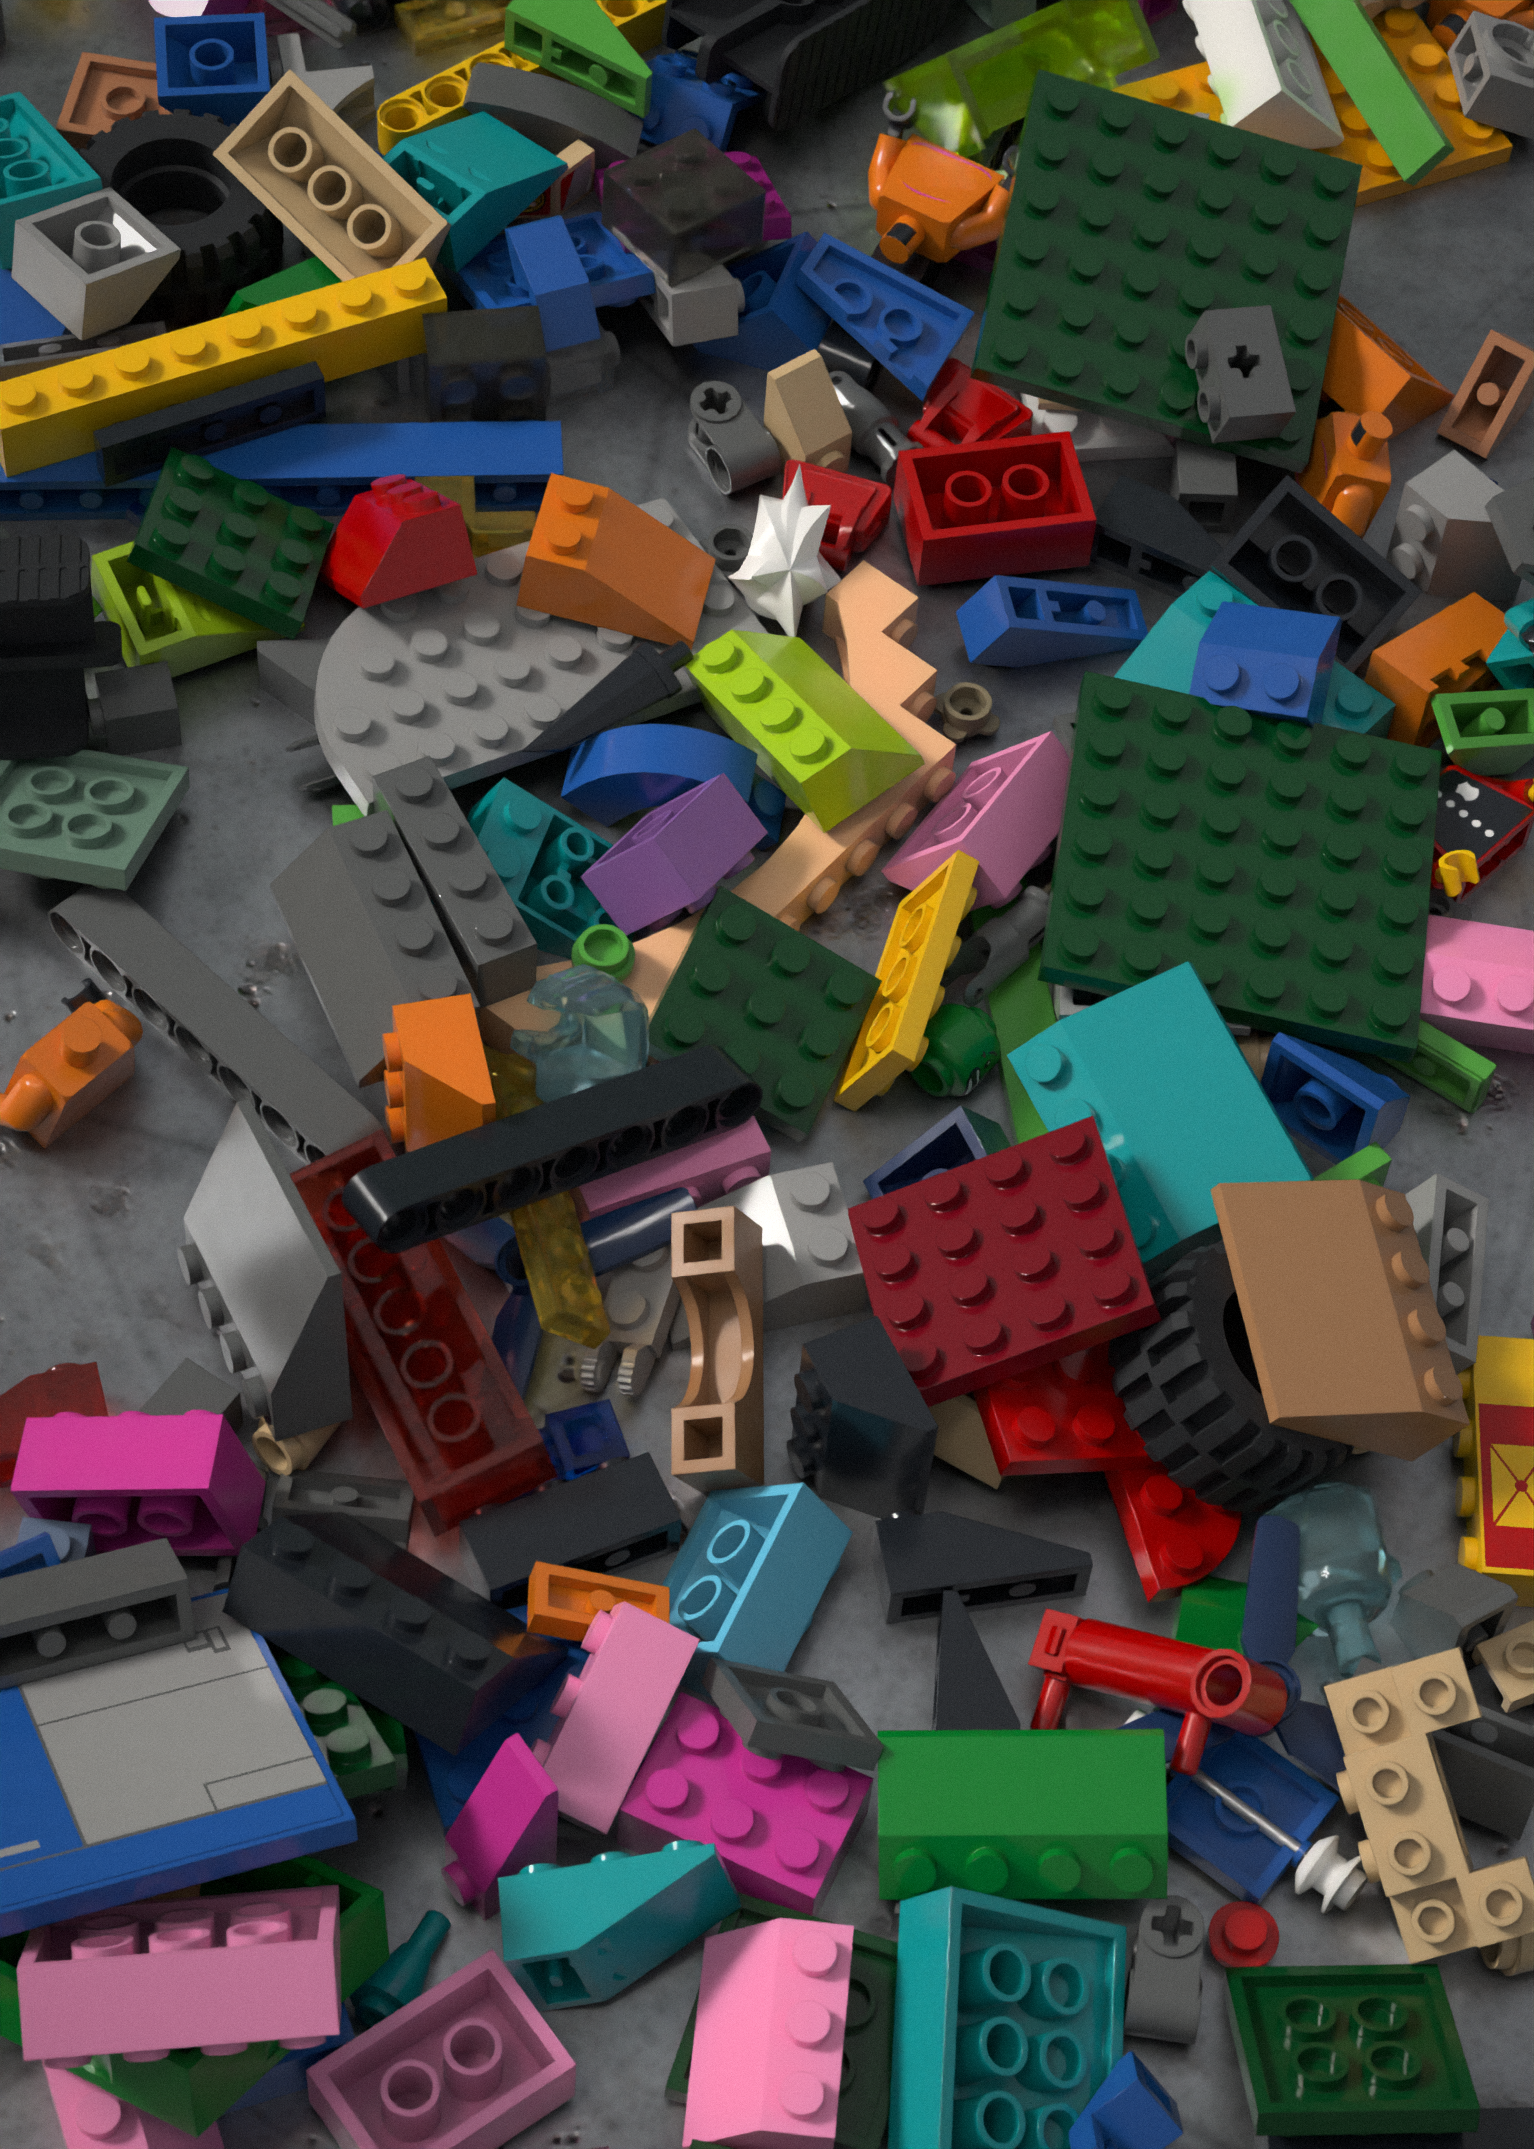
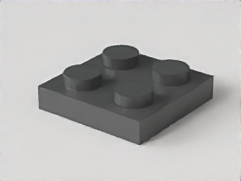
(791, 1716)

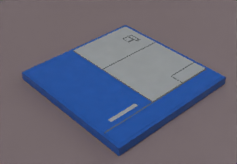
(157, 1776)

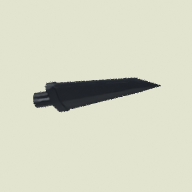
(628, 689)

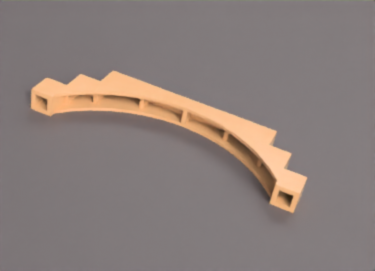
(872, 630)

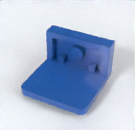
(686, 102)

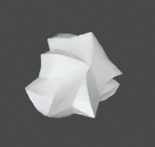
(785, 559)

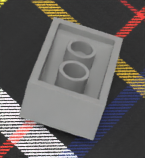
(807, 1249)

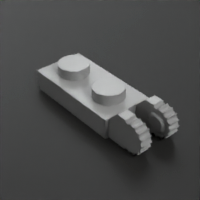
(639, 1316)

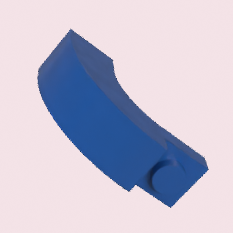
(658, 762)

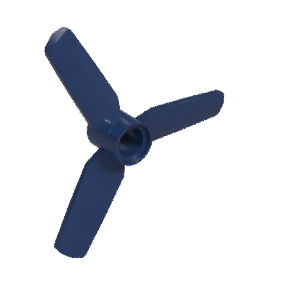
(611, 1242)
(1270, 1639)

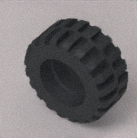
(172, 164)
(1199, 1396)

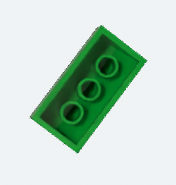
(1023, 1813)

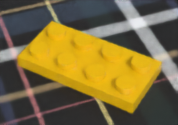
(910, 993)

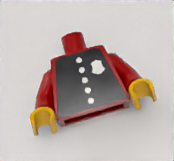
(1478, 828)

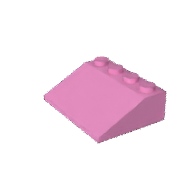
(183, 1977)

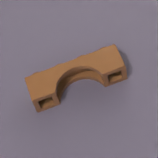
(721, 1417)

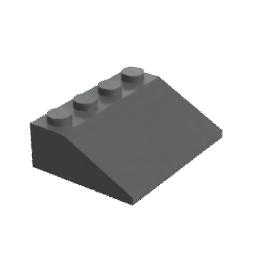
(268, 1283)

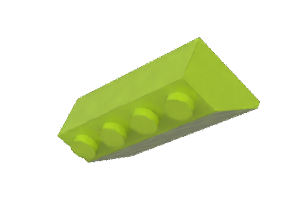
(802, 722)

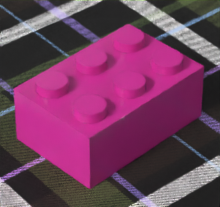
(142, 1479)
(772, 1821)

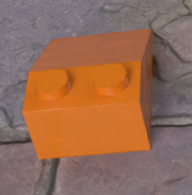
(612, 565)

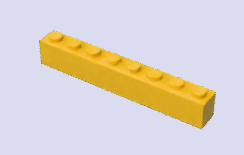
(339, 326)

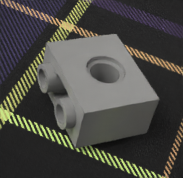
(1495, 73)

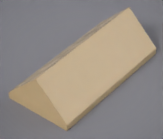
(330, 185)

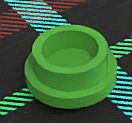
(606, 950)

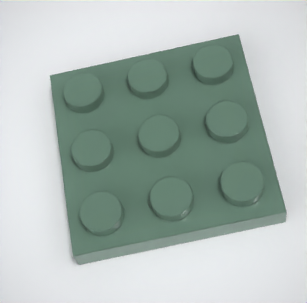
(85, 815)

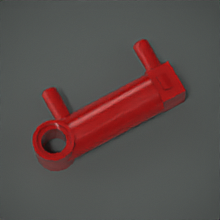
(1157, 1674)

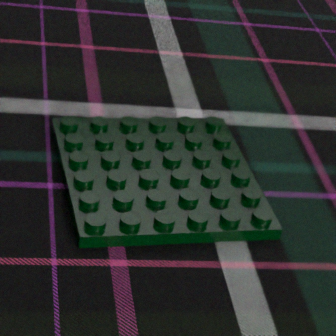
(1136, 226)
(1255, 853)

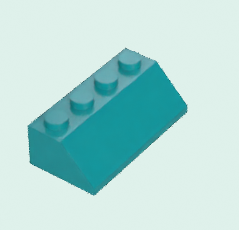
(35, 169)

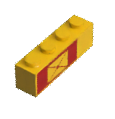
(1498, 1464)

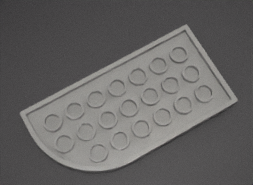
(476, 675)

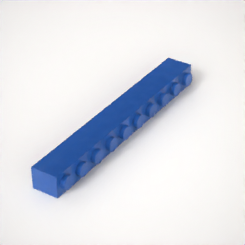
(321, 468)

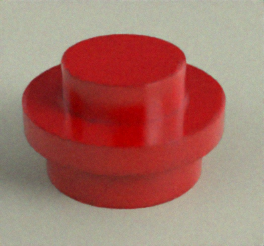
(1243, 1935)

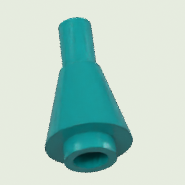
(403, 1975)

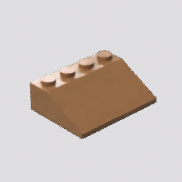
(1341, 1313)

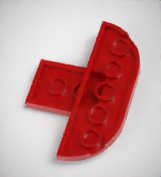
(1071, 1422)

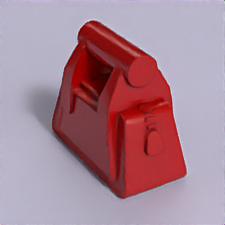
(968, 411)
(856, 513)

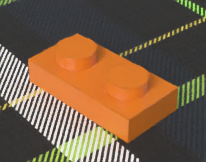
(567, 1599)

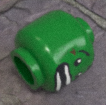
(959, 1051)

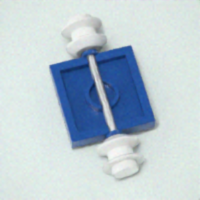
(1253, 1819)

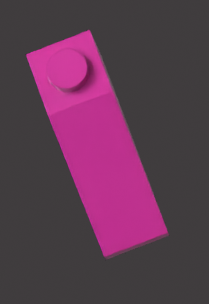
(501, 1828)

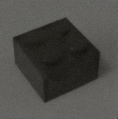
(683, 207)
(484, 365)

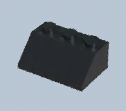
(1310, 562)
(861, 1423)

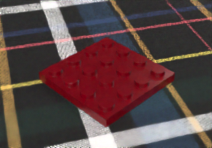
(1004, 1263)

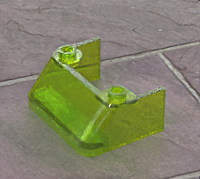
(991, 78)

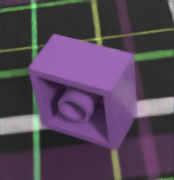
(676, 857)

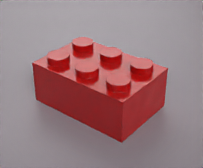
(994, 508)

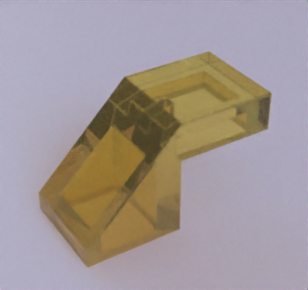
(486, 530)

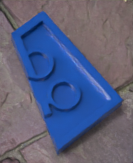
(885, 311)

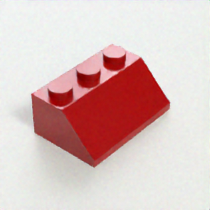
(397, 543)

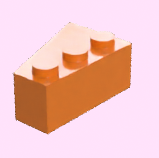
(1436, 658)

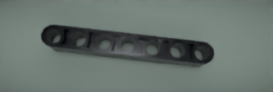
(550, 1148)

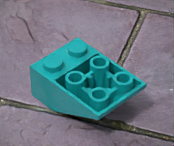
(475, 178)
(541, 864)
(605, 1923)

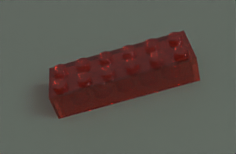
(424, 1358)

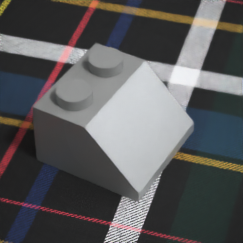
(91, 261)
(1446, 535)

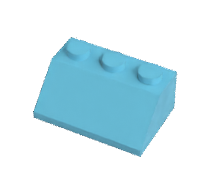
(753, 1575)

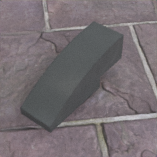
(553, 112)

